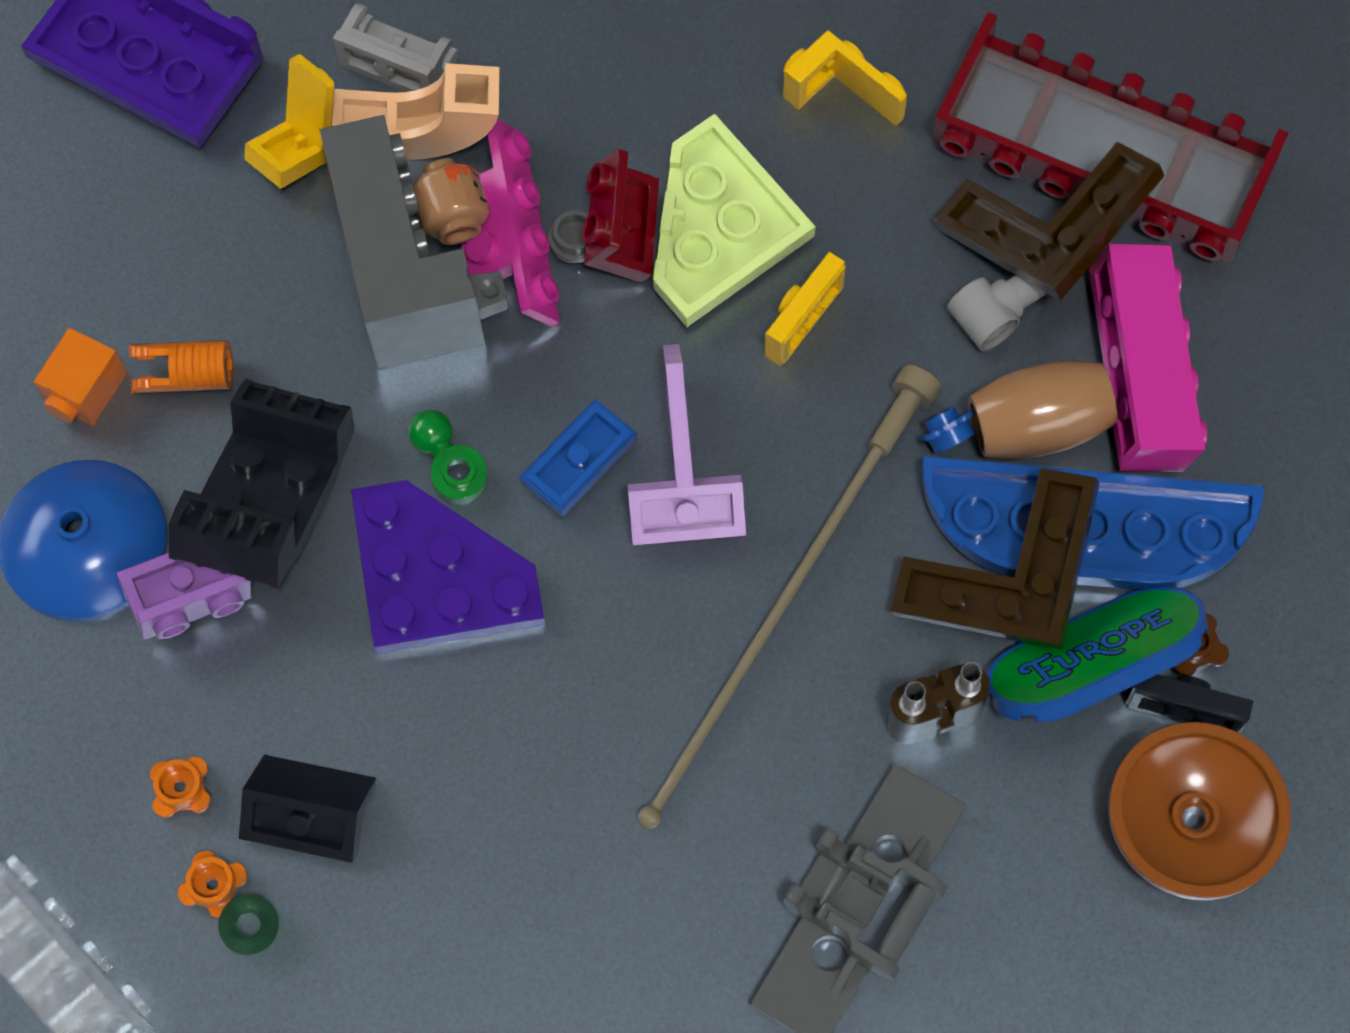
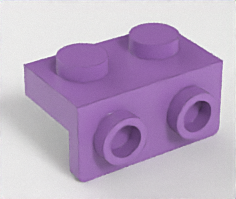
(172, 593)

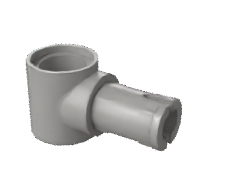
(992, 310)

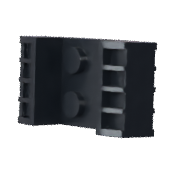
(263, 485)

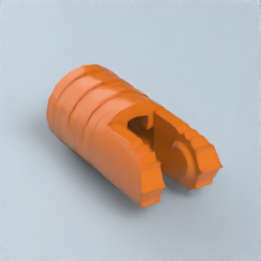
(190, 366)

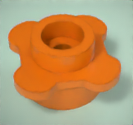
(170, 773)
(203, 869)

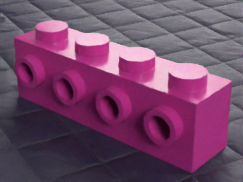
(1147, 357)

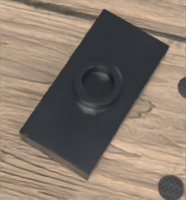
(1189, 701)

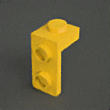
(830, 57)
(296, 144)

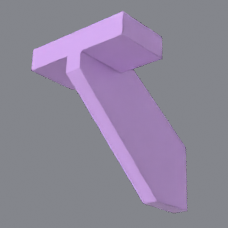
(685, 506)

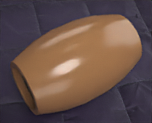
(1043, 409)

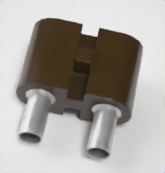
(937, 704)

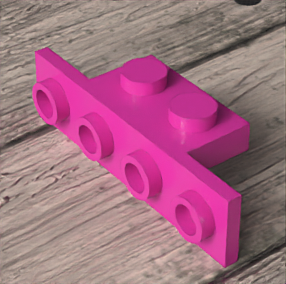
(513, 232)

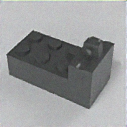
(408, 300)

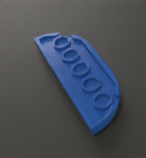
(1140, 530)

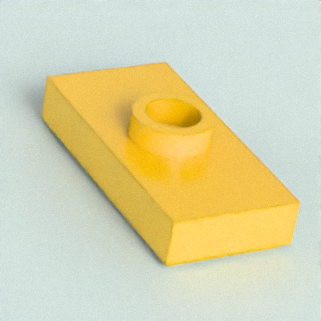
(803, 308)

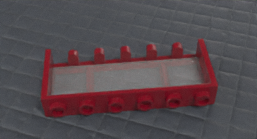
(1060, 121)

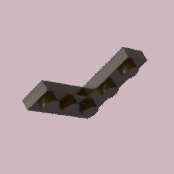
(1062, 250)
(1020, 608)

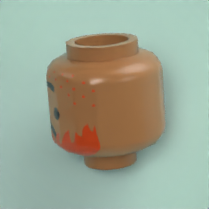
(451, 201)

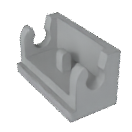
(390, 53)

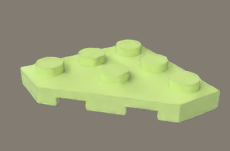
(720, 222)

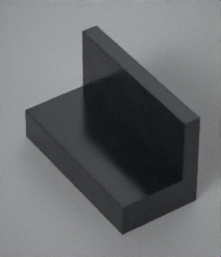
(305, 808)

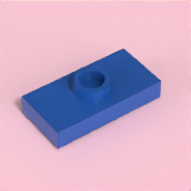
(578, 458)

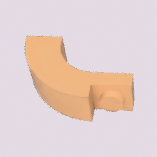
(432, 119)

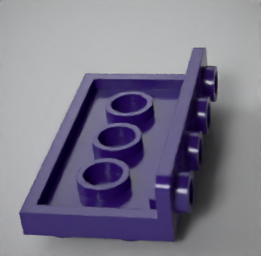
(152, 57)

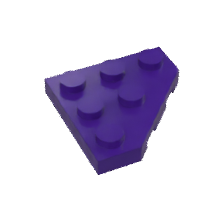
(436, 573)

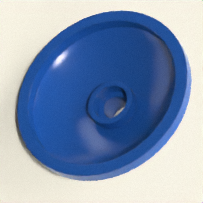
(77, 571)

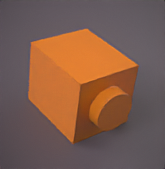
(79, 378)

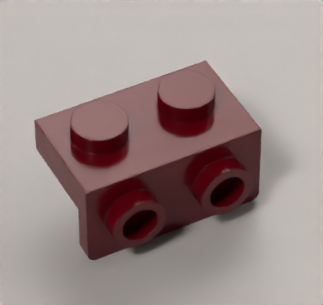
(620, 218)

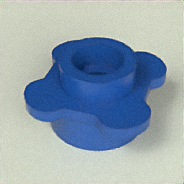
(947, 429)

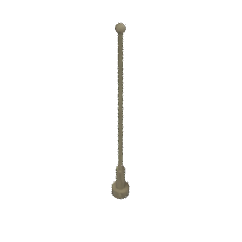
(915, 390)

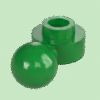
(432, 434)

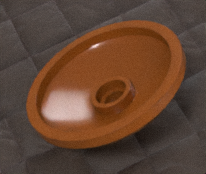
(1221, 781)

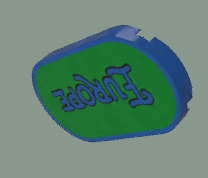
(1099, 655)

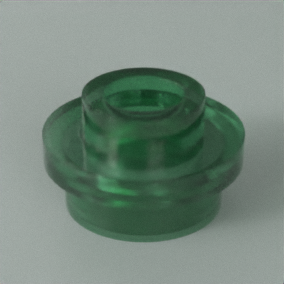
(242, 907)

